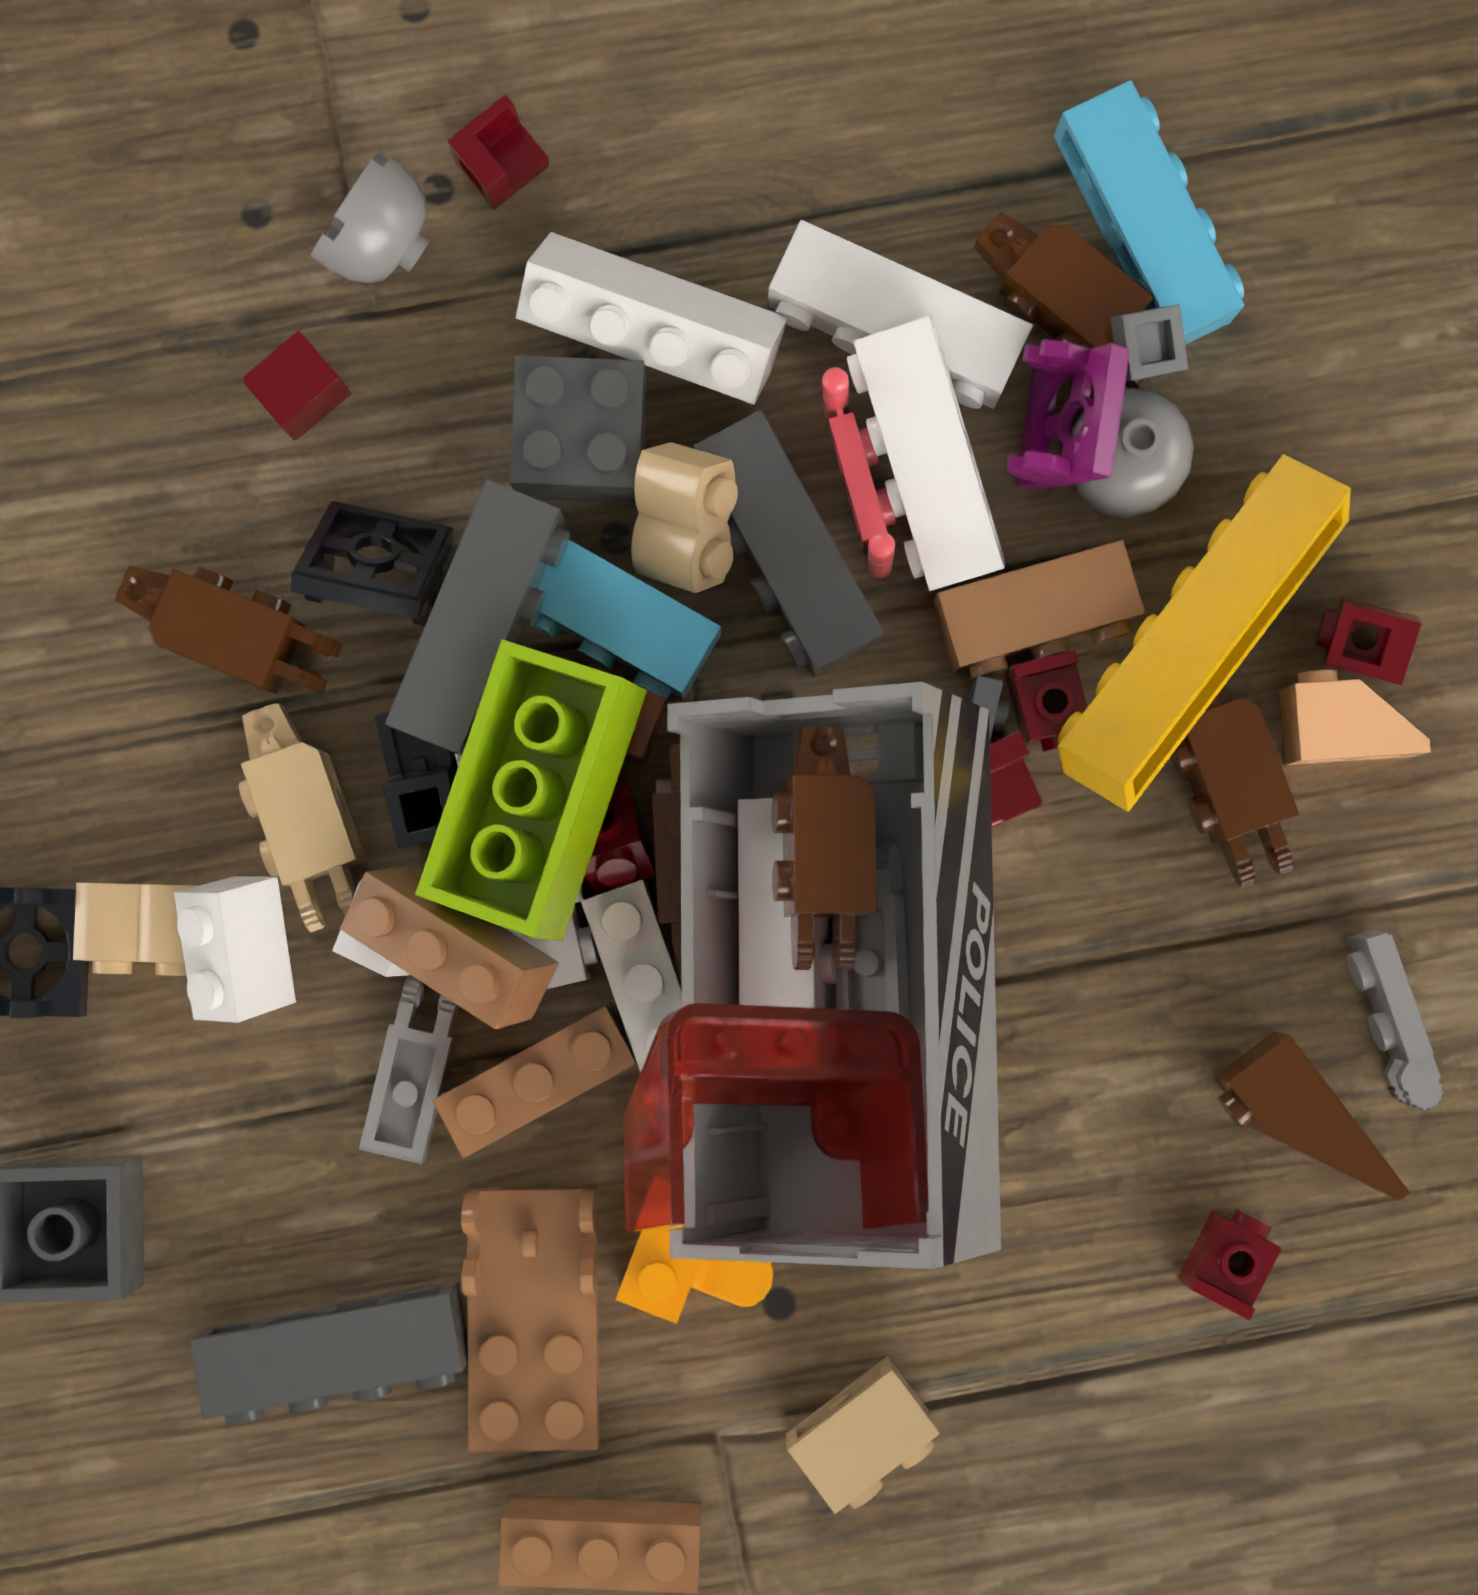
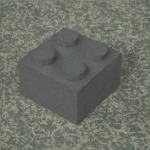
(577, 428)
(71, 1229)

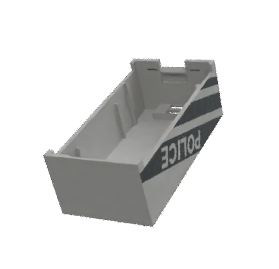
(754, 1171)

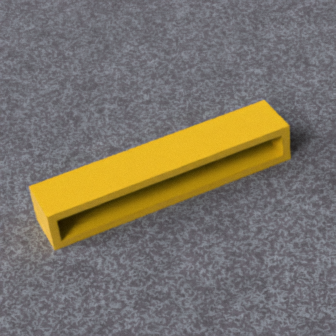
(1203, 631)

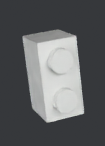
(234, 948)

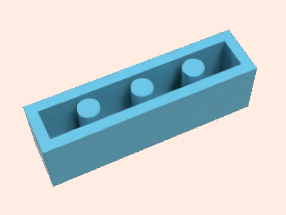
(1146, 210)
(625, 622)

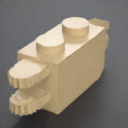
(300, 812)

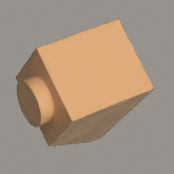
(1342, 722)

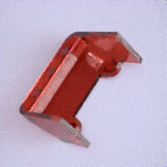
(846, 1064)

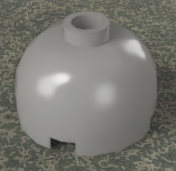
(376, 225)
(1149, 457)

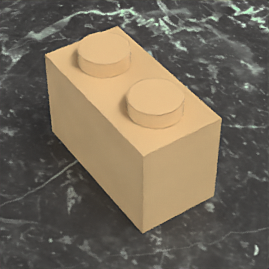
(863, 1437)

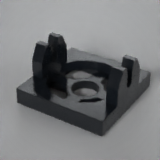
(350, 528)
(70, 993)

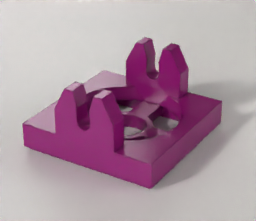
(1092, 450)

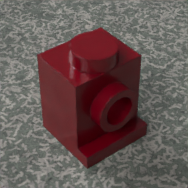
(1384, 658)
(1027, 687)
(623, 845)
(1208, 1268)

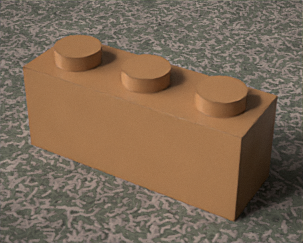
(1039, 609)
(448, 950)
(536, 1080)
(600, 1544)

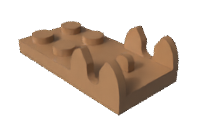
(532, 1318)

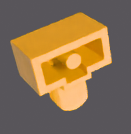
(663, 1283)

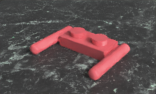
(854, 457)

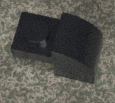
(416, 783)

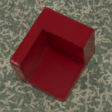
(497, 153)
(296, 385)
(1011, 782)

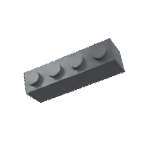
(792, 551)
(482, 600)
(330, 1352)

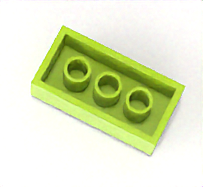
(531, 791)

